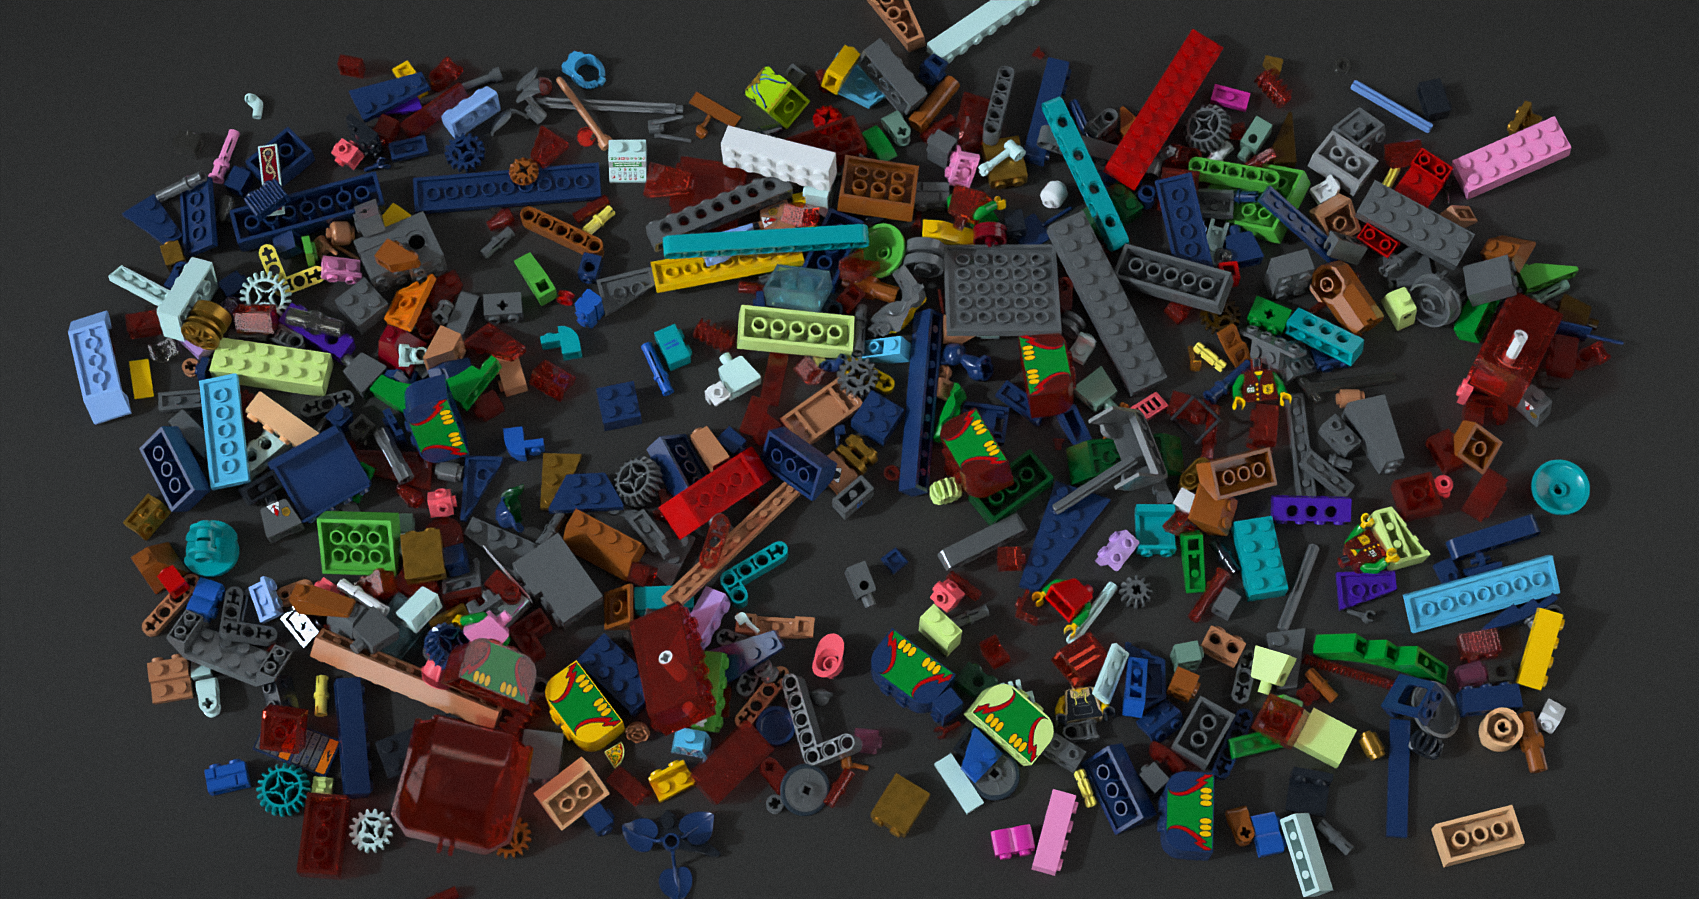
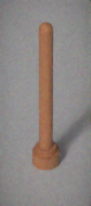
(603, 139)

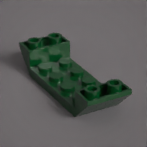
(1096, 456)

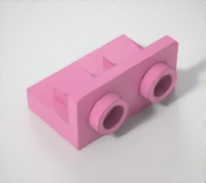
(961, 167)
(340, 269)

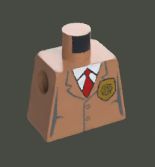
(771, 218)

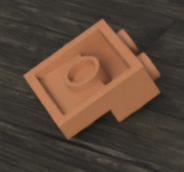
(170, 679)

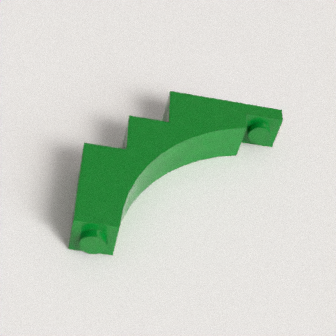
(464, 386)
(1382, 653)

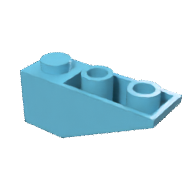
(887, 350)

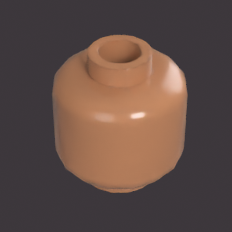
(340, 233)

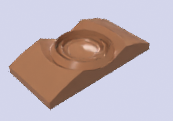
(821, 413)

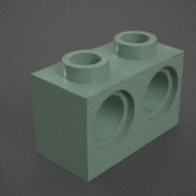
(1186, 656)

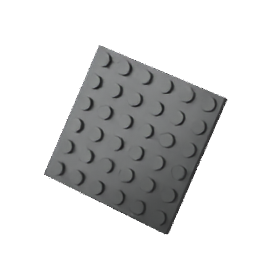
(1001, 290)

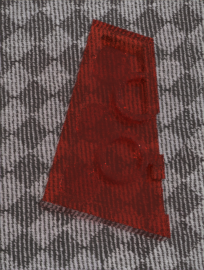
(667, 181)

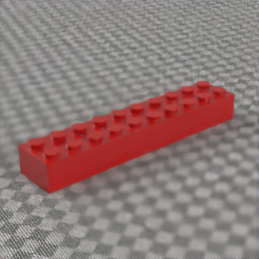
(1163, 109)

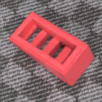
(1144, 403)

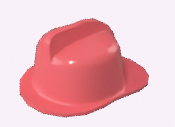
(828, 656)
(433, 675)

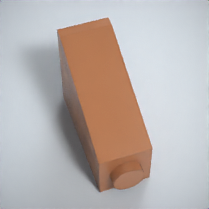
(709, 448)

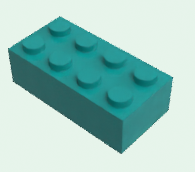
(1259, 558)

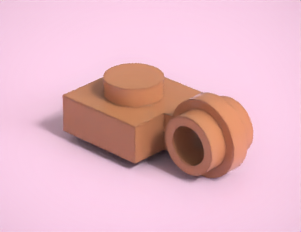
(944, 385)

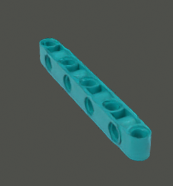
(1085, 173)

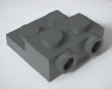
(1361, 129)

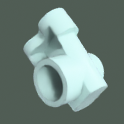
(408, 356)

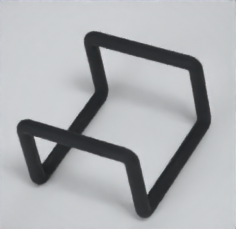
(1197, 441)

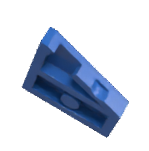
(979, 756)

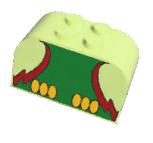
(1012, 722)

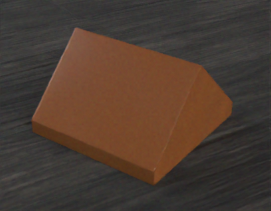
(619, 608)

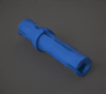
(665, 387)

